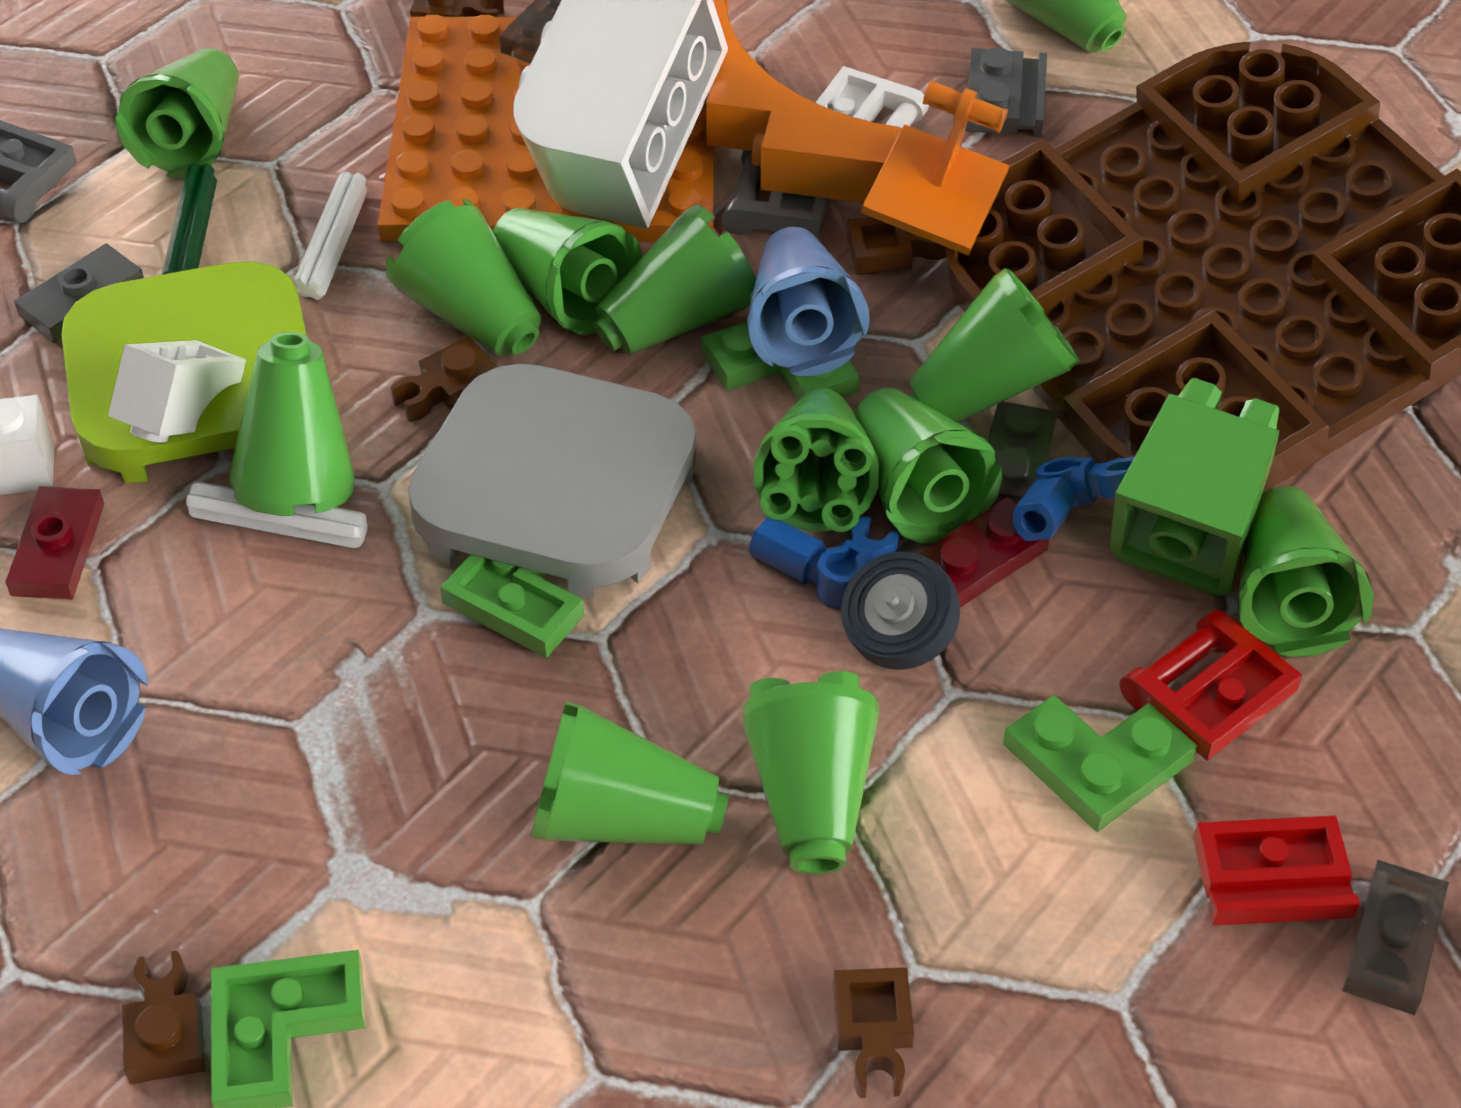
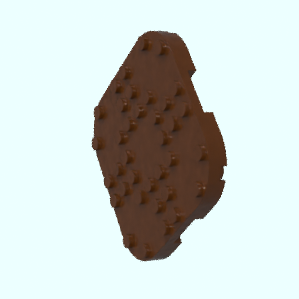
(1237, 237)

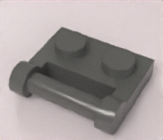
(32, 166)
(781, 211)

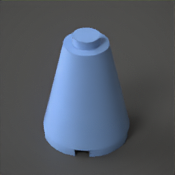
(804, 306)
(70, 697)

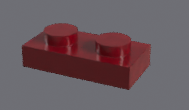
(984, 551)

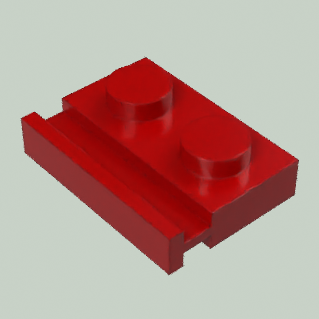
(1275, 870)

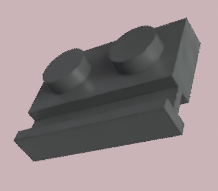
(1009, 83)

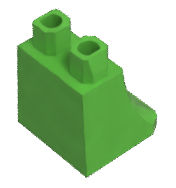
(1195, 489)

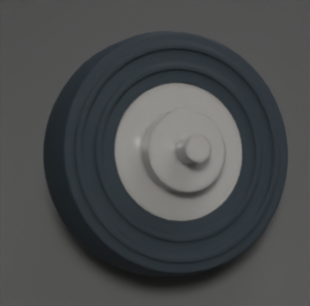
(900, 610)

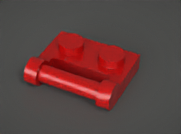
(1224, 696)

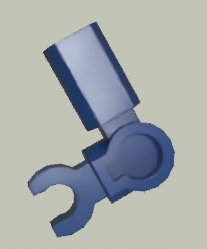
(1060, 488)
(808, 559)

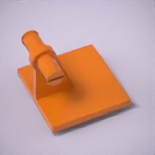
(935, 183)

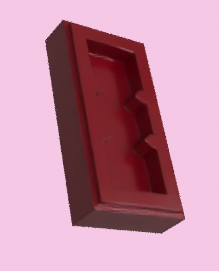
(55, 543)

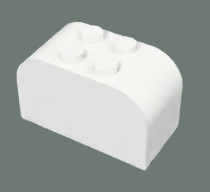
(617, 100)

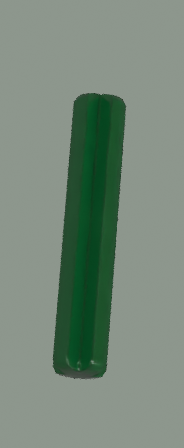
(191, 219)

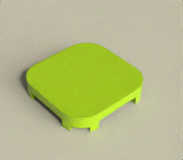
(219, 305)

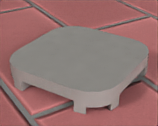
(554, 475)

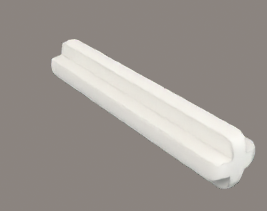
(331, 235)
(334, 526)

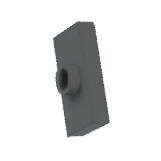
(52, 300)

